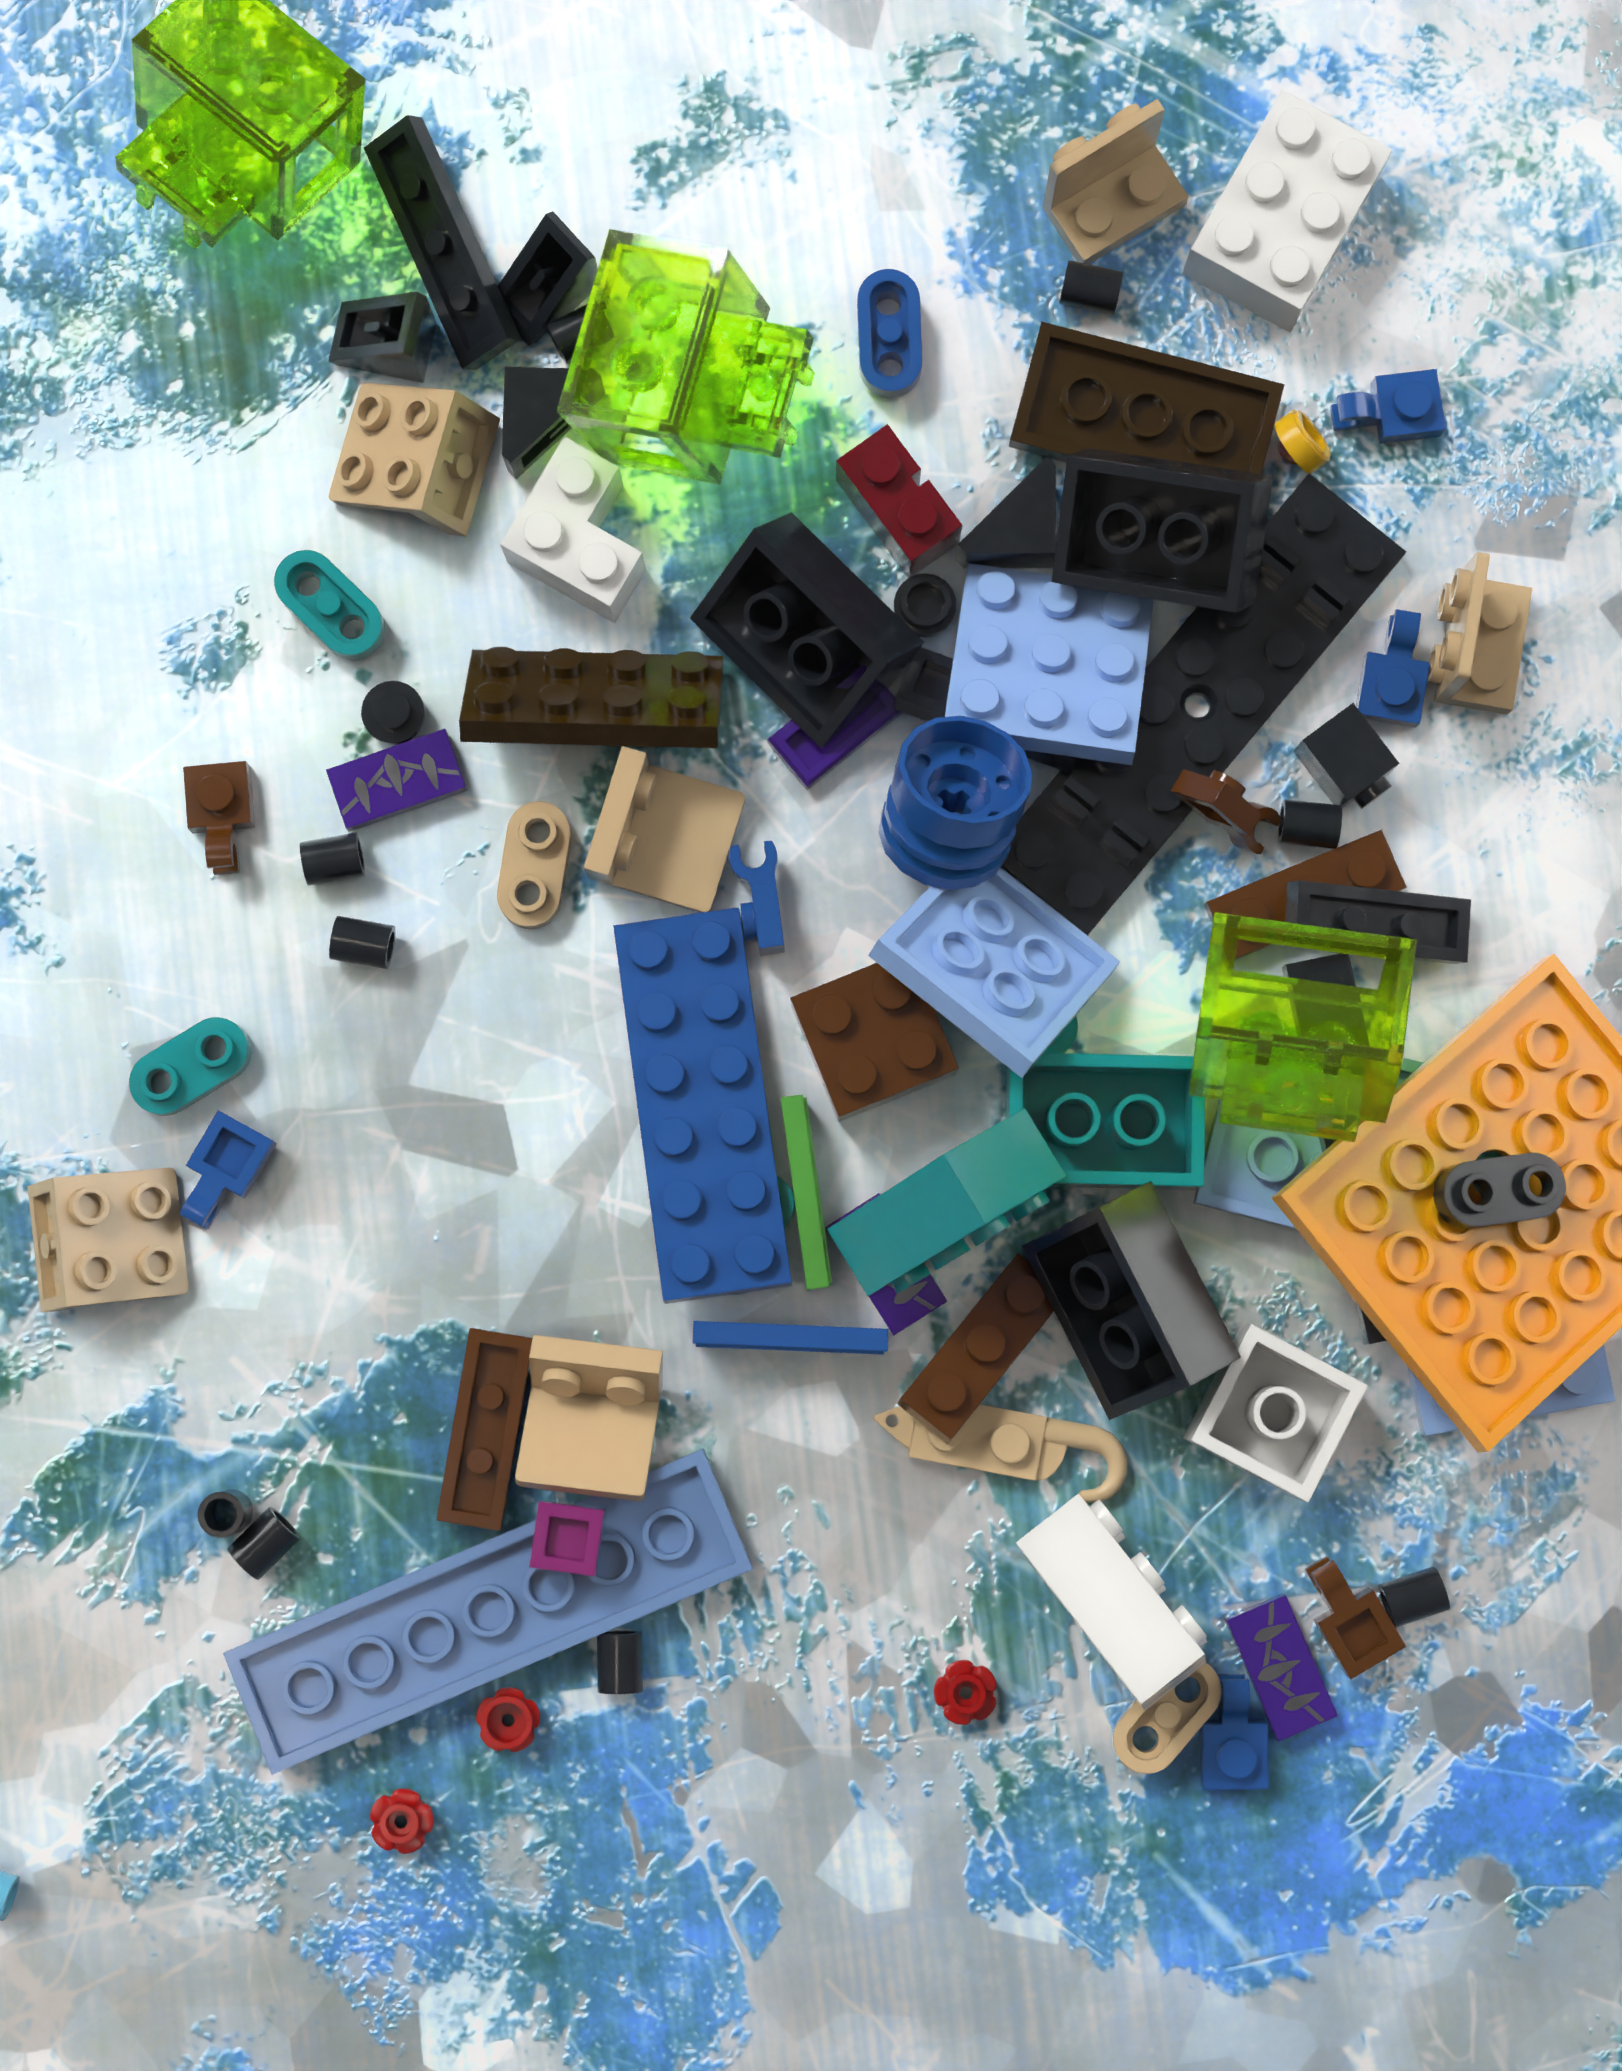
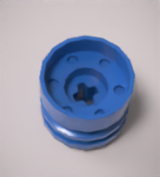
(954, 802)

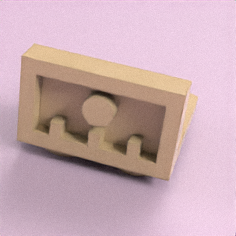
(1112, 184)
(415, 454)
(1481, 639)
(663, 833)
(107, 1238)
(590, 1418)

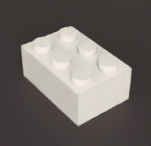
(1286, 210)
(1115, 1599)

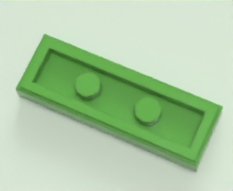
(806, 1192)

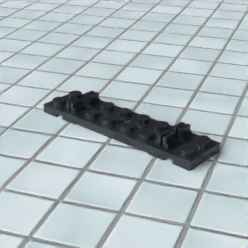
(1109, 819)

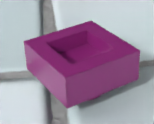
(567, 1538)

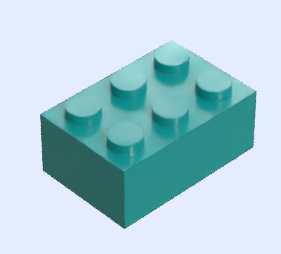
(1115, 1118)
(946, 1202)

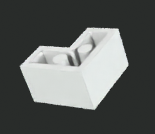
(561, 536)

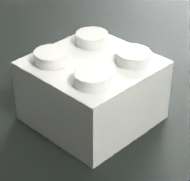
(1276, 1412)

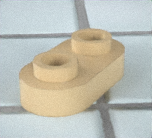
(535, 864)
(1172, 1720)

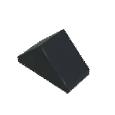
(547, 278)
(385, 335)
(531, 415)
(1020, 528)

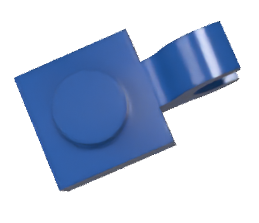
(1400, 406)
(1393, 682)
(762, 916)
(227, 1159)
(1234, 1747)

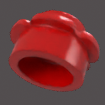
(962, 1674)
(513, 1737)
(413, 1808)

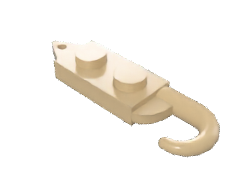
(1013, 1445)

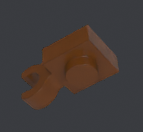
(1221, 802)
(219, 803)
(1356, 1624)

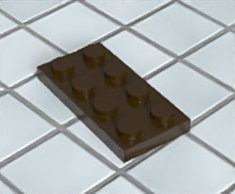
(1141, 403)
(592, 698)

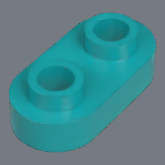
(331, 606)
(190, 1069)

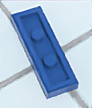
(790, 1337)

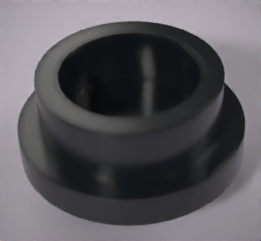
(925, 604)
(393, 712)

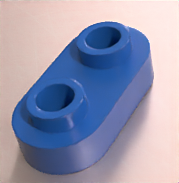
(889, 336)

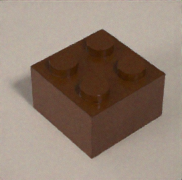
(871, 1040)

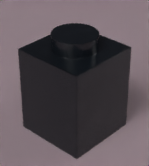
(1348, 759)

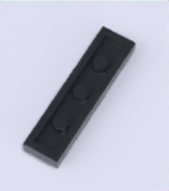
(442, 243)

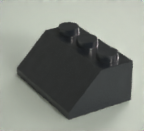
(804, 626)

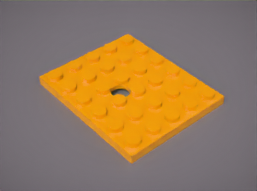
(1502, 1308)

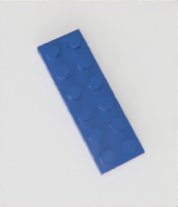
(702, 1106)

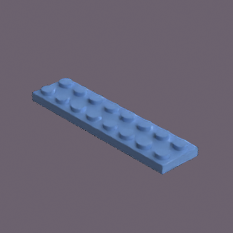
(480, 1617)

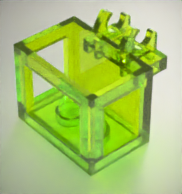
(228, 108)
(682, 356)
(1301, 1049)

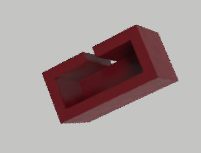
(886, 491)

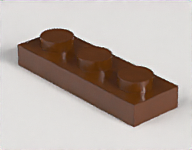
(1358, 864)
(979, 1351)
(485, 1429)

